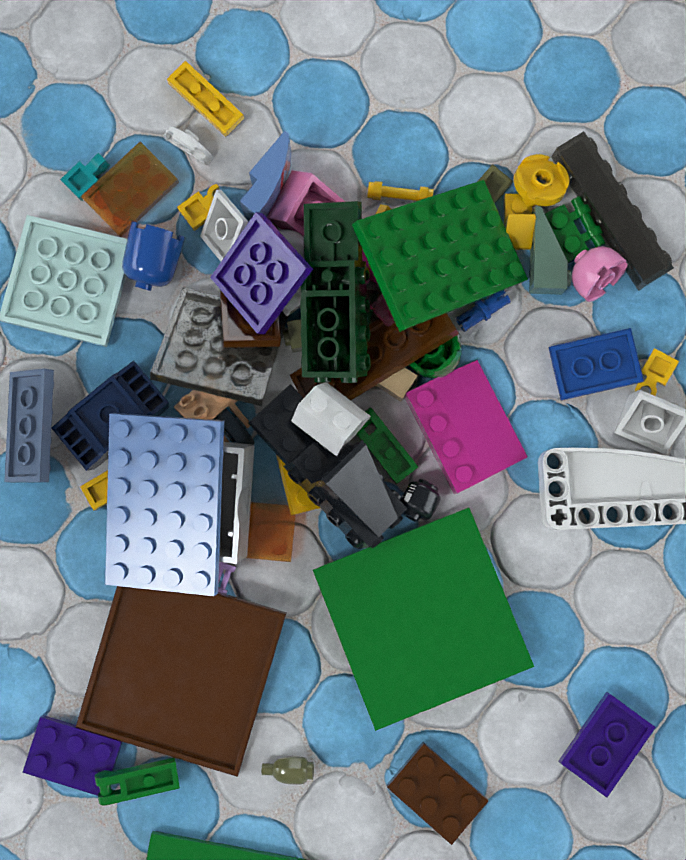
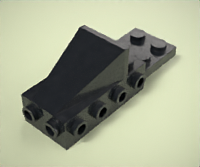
(341, 485)

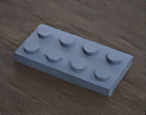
(29, 426)

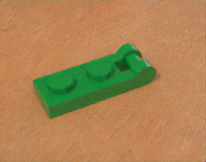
(387, 448)
(137, 781)

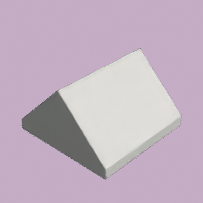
(222, 225)
(651, 421)

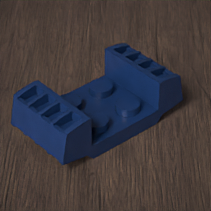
(87, 424)

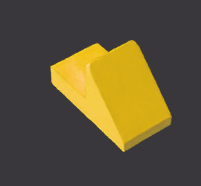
(518, 221)

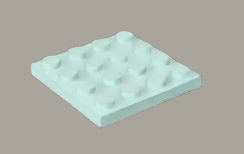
(65, 281)

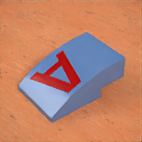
(268, 178)

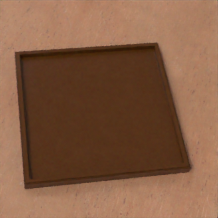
(182, 674)

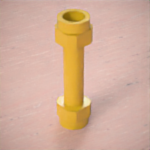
(376, 191)

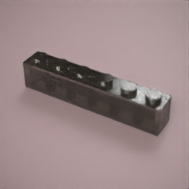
(613, 211)

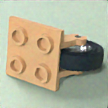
(213, 407)

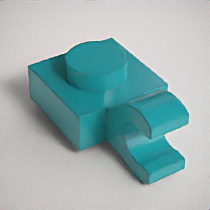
(82, 177)

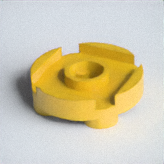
(534, 192)

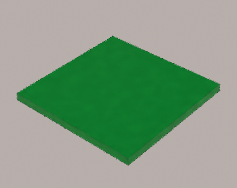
(422, 618)

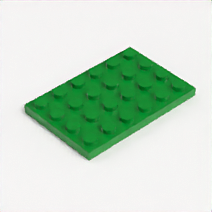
(439, 253)

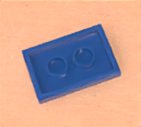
(595, 364)

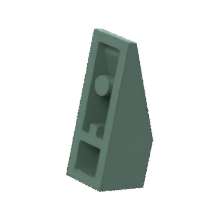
(547, 261)

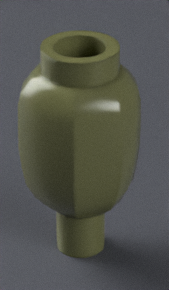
(290, 770)

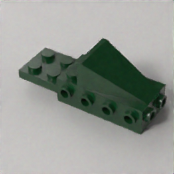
(334, 295)

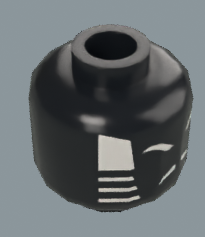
(421, 500)

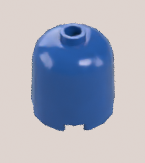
(151, 256)

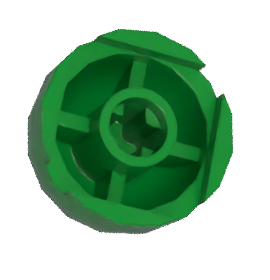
(440, 360)

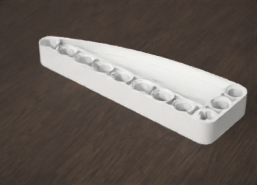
(613, 479)

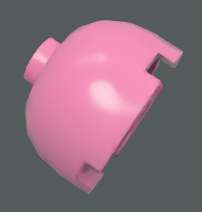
(596, 270)

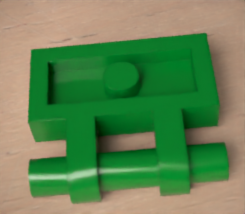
(566, 231)

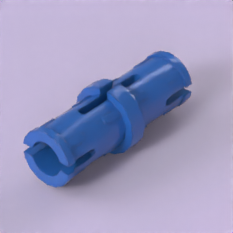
(482, 310)

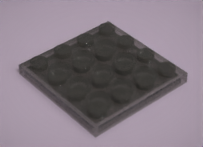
(195, 355)

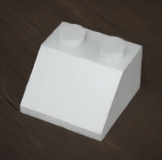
(329, 417)

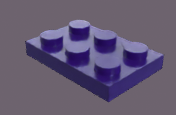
(606, 744)
(70, 755)

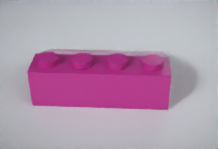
(465, 426)

